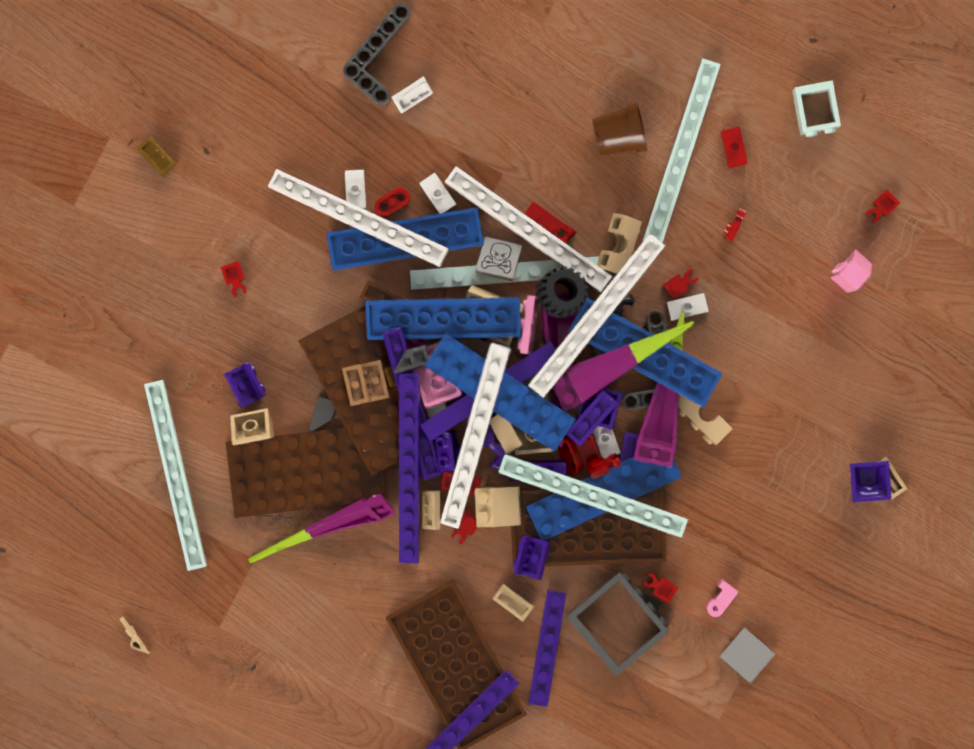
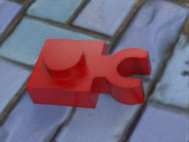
(883, 204)
(731, 229)
(234, 275)
(678, 285)
(601, 466)
(467, 525)
(662, 589)

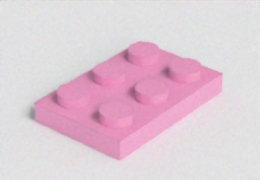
(528, 325)
(433, 387)

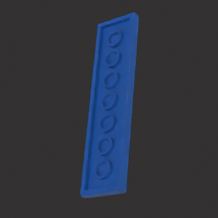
(451, 229)
(445, 316)
(666, 365)
(514, 400)
(630, 479)

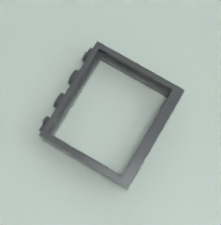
(637, 595)

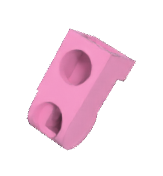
(722, 599)

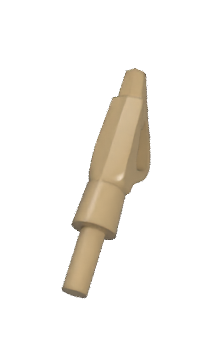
(134, 637)

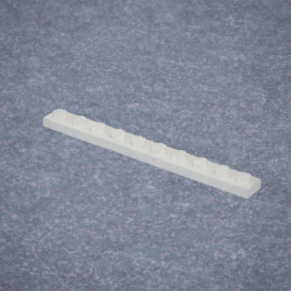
(358, 218)
(527, 228)
(596, 315)
(475, 435)

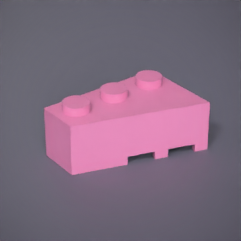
(852, 272)

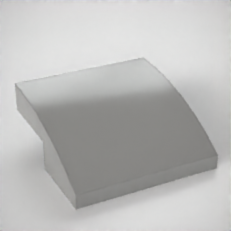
(747, 655)

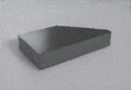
(412, 359)
(322, 414)

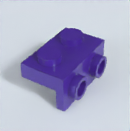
(245, 384)
(446, 451)
(531, 557)

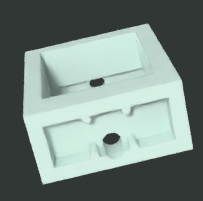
(813, 89)

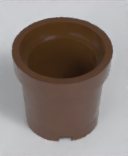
(620, 131)

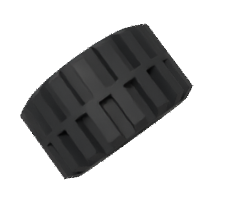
(574, 284)

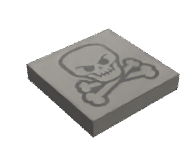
(498, 259)

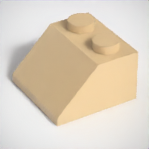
(251, 426)
(498, 506)

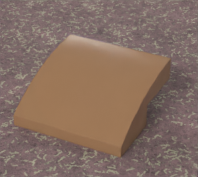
(366, 383)

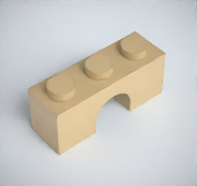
(626, 232)
(713, 430)

